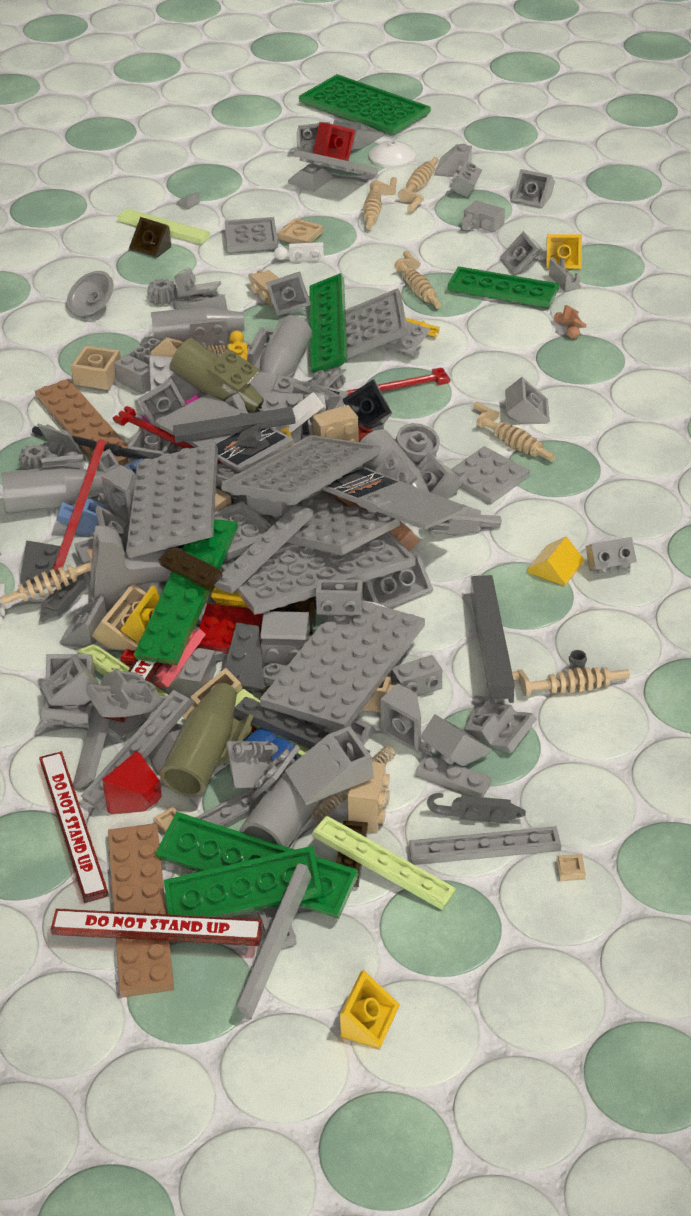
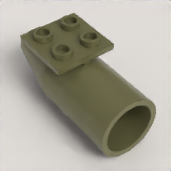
(217, 375)
(203, 741)

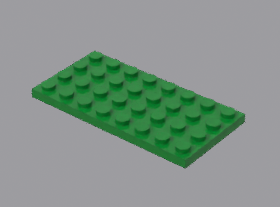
(365, 104)

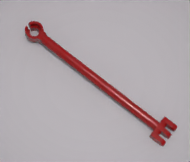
(438, 375)
(129, 416)

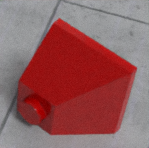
(131, 786)

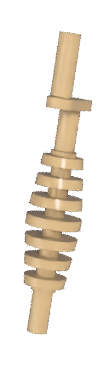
(416, 181)
(373, 204)
(417, 282)
(511, 435)
(31, 589)
(577, 678)

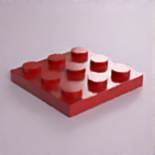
(220, 623)

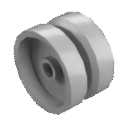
(417, 441)

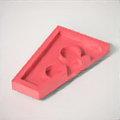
(168, 672)

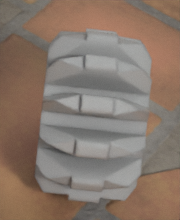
(162, 291)
(31, 456)

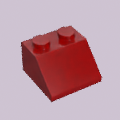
(334, 141)

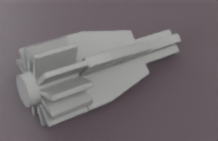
(467, 523)

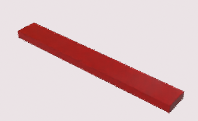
(79, 505)

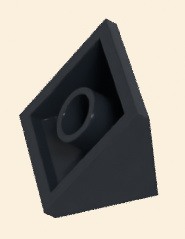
(369, 405)

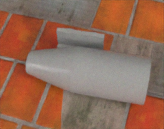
(203, 324)
(283, 349)
(393, 460)
(49, 486)
(281, 809)

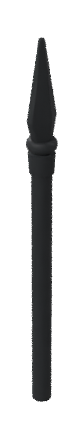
(116, 450)

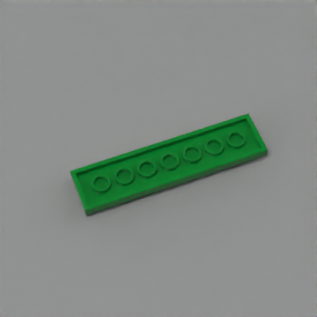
(328, 324)
(183, 601)
(206, 846)

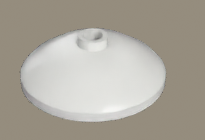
(392, 154)

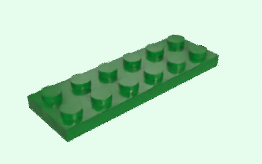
(503, 287)
(241, 885)

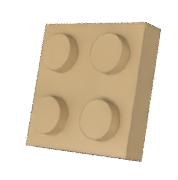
(300, 231)

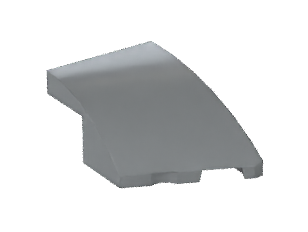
(126, 696)
(498, 724)

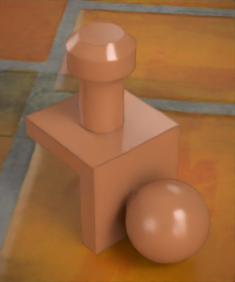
(571, 319)

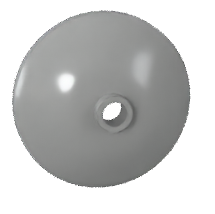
(90, 293)

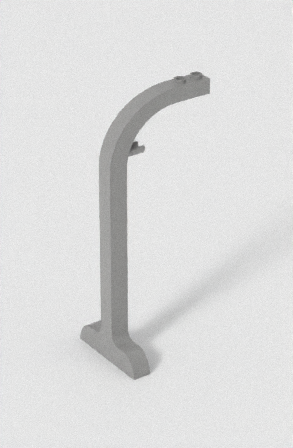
(114, 569)

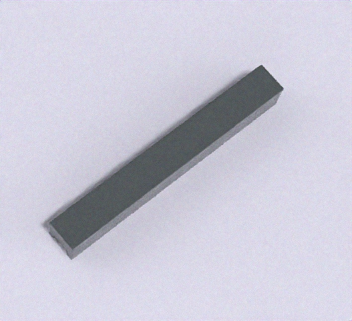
(492, 639)

